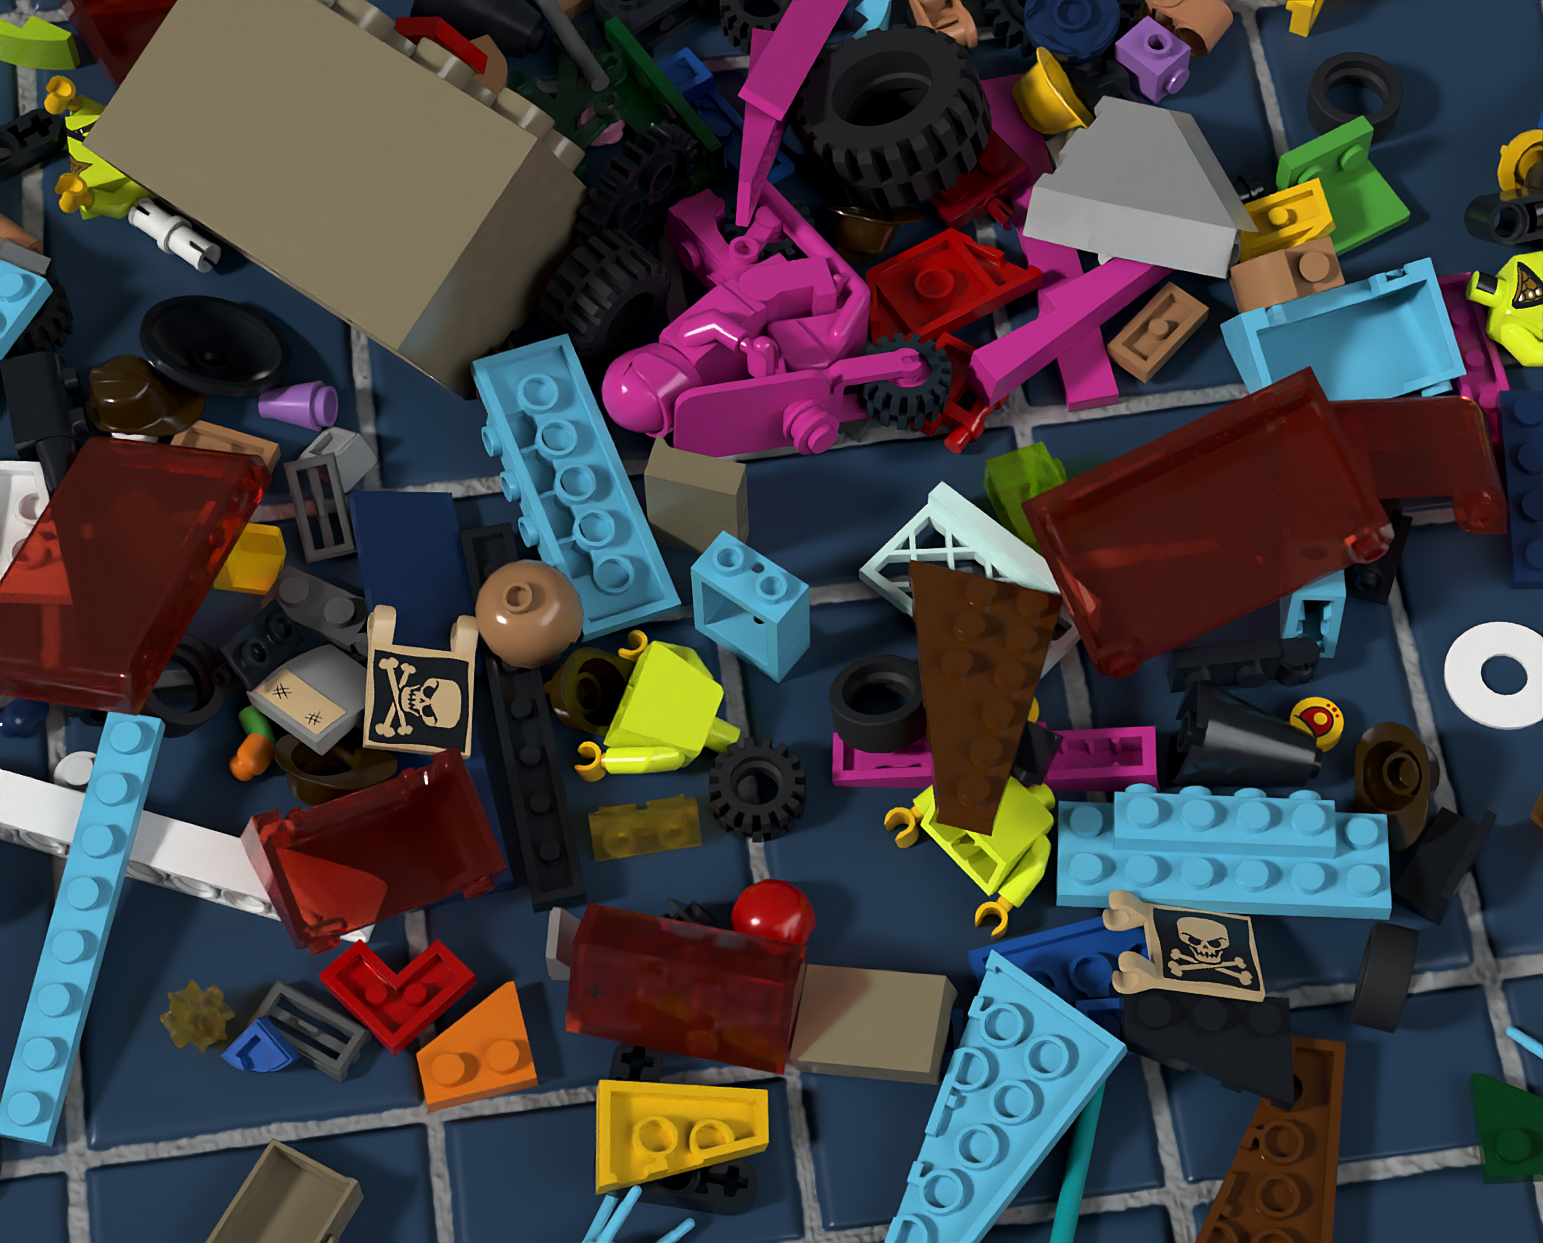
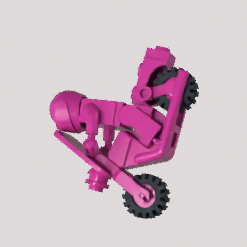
(773, 311)

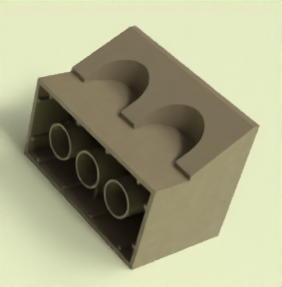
(353, 170)

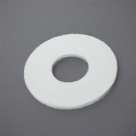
(1470, 693)

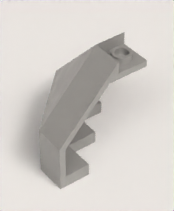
(1141, 192)

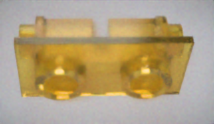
(631, 832)

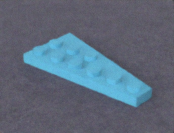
(1002, 1107)

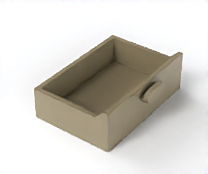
(694, 498)
(873, 1024)
(289, 1202)

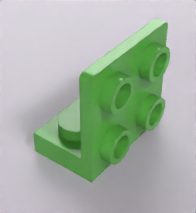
(1354, 189)

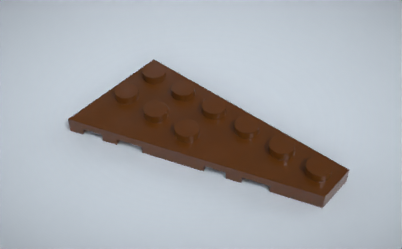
(978, 677)
(1287, 1161)

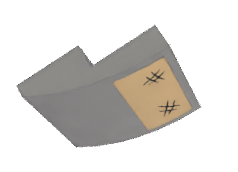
(315, 696)

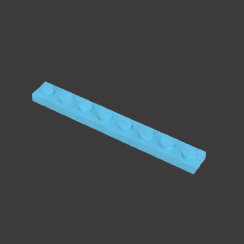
(79, 928)

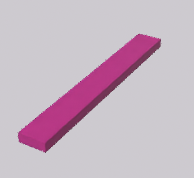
(1085, 366)

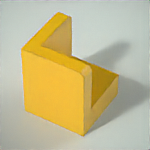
(253, 561)

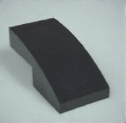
(1099, 78)

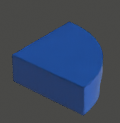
(261, 1049)

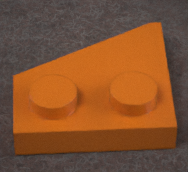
(479, 1054)

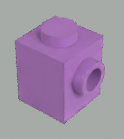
(1153, 60)

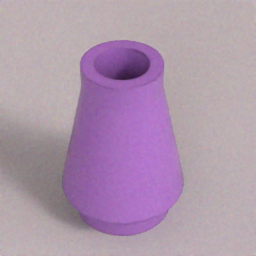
(304, 405)

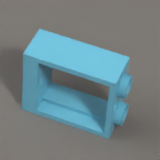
(733, 599)

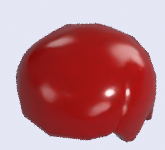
(774, 911)

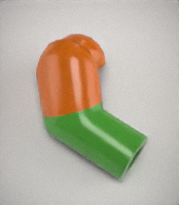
(258, 747)

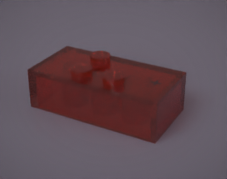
(685, 988)

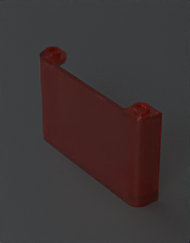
(1208, 524)
(120, 569)

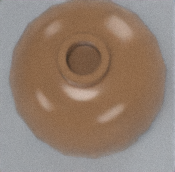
(529, 613)

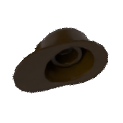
(864, 233)
(139, 400)
(589, 689)
(337, 773)
(1395, 778)

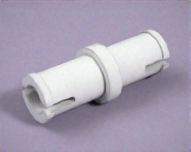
(174, 235)

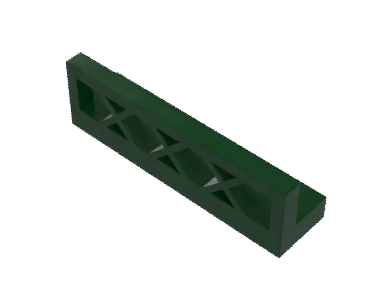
(654, 99)

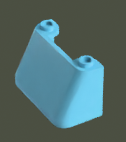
(1358, 338)

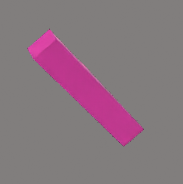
(790, 54)
(759, 143)
(1063, 320)
(1084, 762)

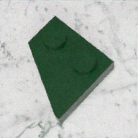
(1507, 1131)

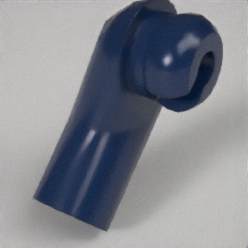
(22, 716)

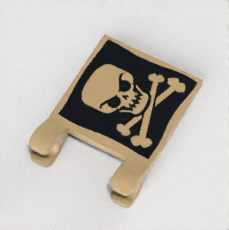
(419, 695)
(1186, 950)

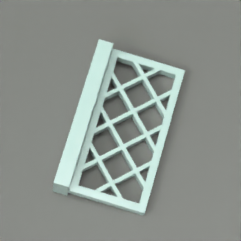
(977, 539)

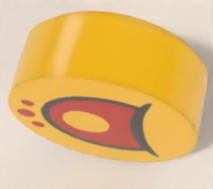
(1320, 719)

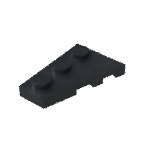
(1220, 1037)

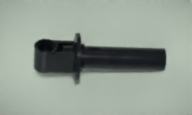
(1519, 213)

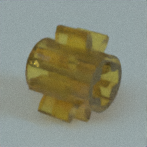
(207, 1005)

